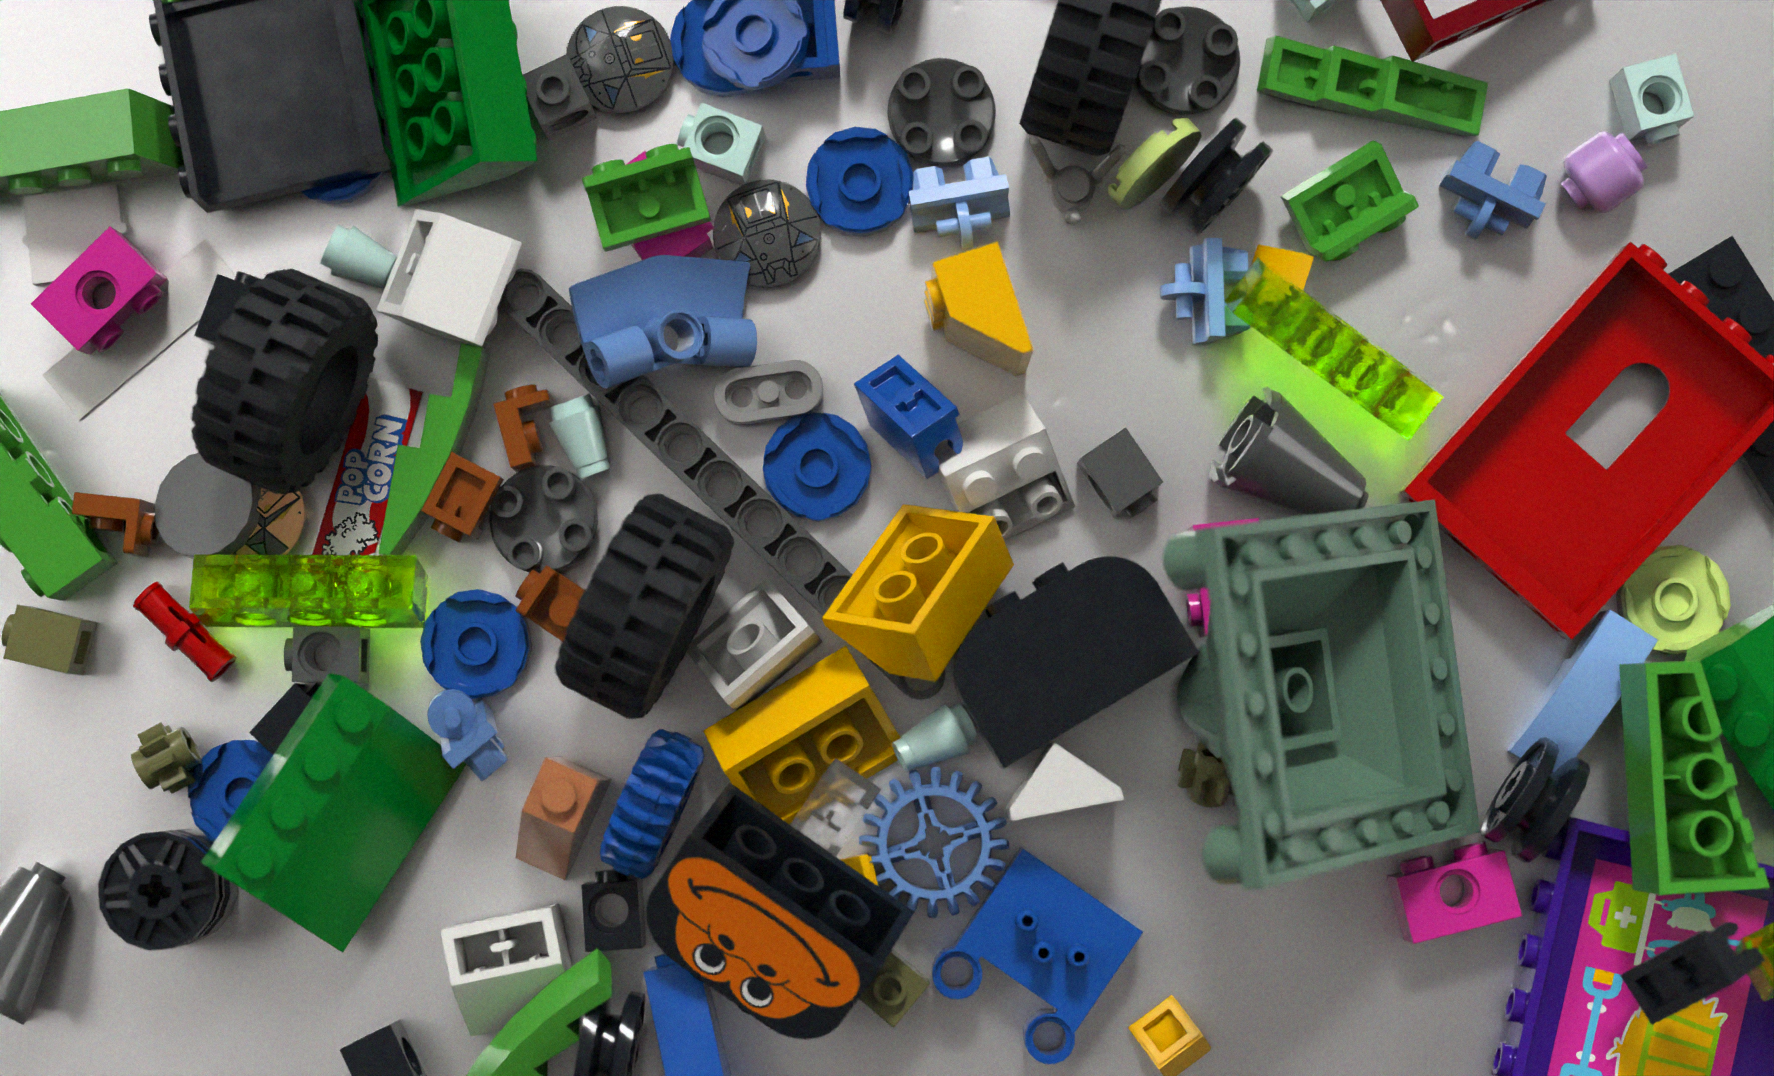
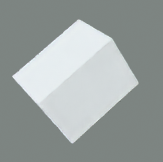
(752, 645)
(1060, 784)

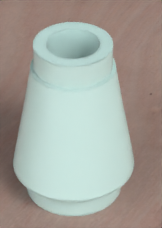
(358, 257)
(581, 434)
(936, 738)

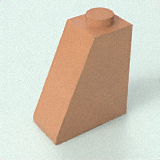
(559, 815)

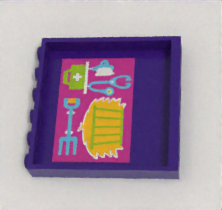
(1590, 929)

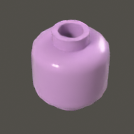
(1603, 172)

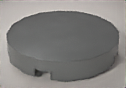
(205, 509)

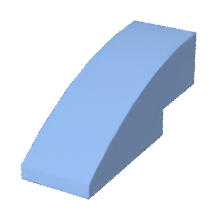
(1584, 687)

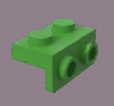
(646, 197)
(1348, 203)

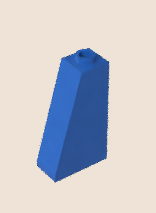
(685, 1021)

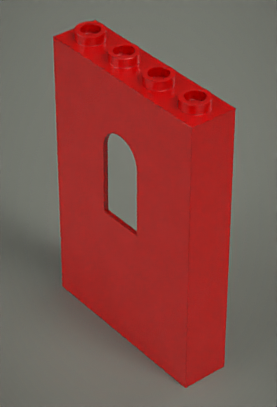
(1544, 508)

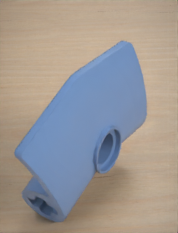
(627, 309)

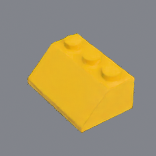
(978, 308)
(921, 589)
(795, 731)

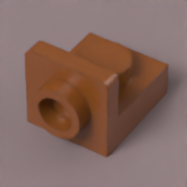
(521, 437)
(461, 498)
(111, 512)
(549, 600)

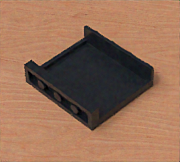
(270, 96)

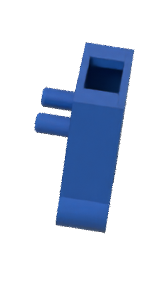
(1047, 940)

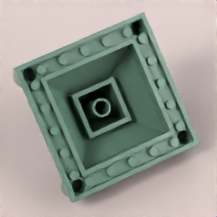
(1326, 690)

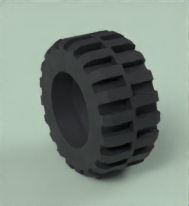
(1088, 72)
(284, 381)
(643, 605)

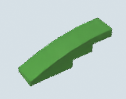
(1372, 87)
(444, 432)
(547, 1021)

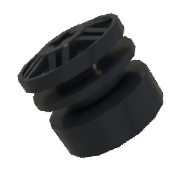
(198, 899)

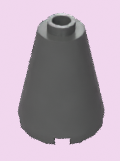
(1286, 460)
(29, 922)

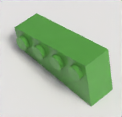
(86, 142)
(38, 521)
(1680, 787)

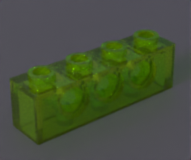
(1333, 349)
(309, 591)

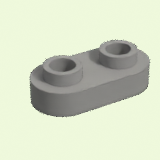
(769, 394)

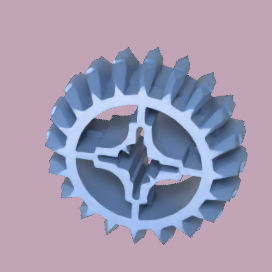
(979, 828)

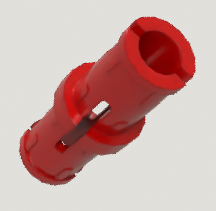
(184, 631)

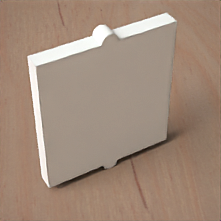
(66, 224)

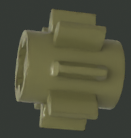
(166, 758)
(1204, 777)

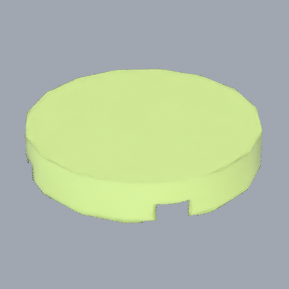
(1154, 163)
(1676, 598)

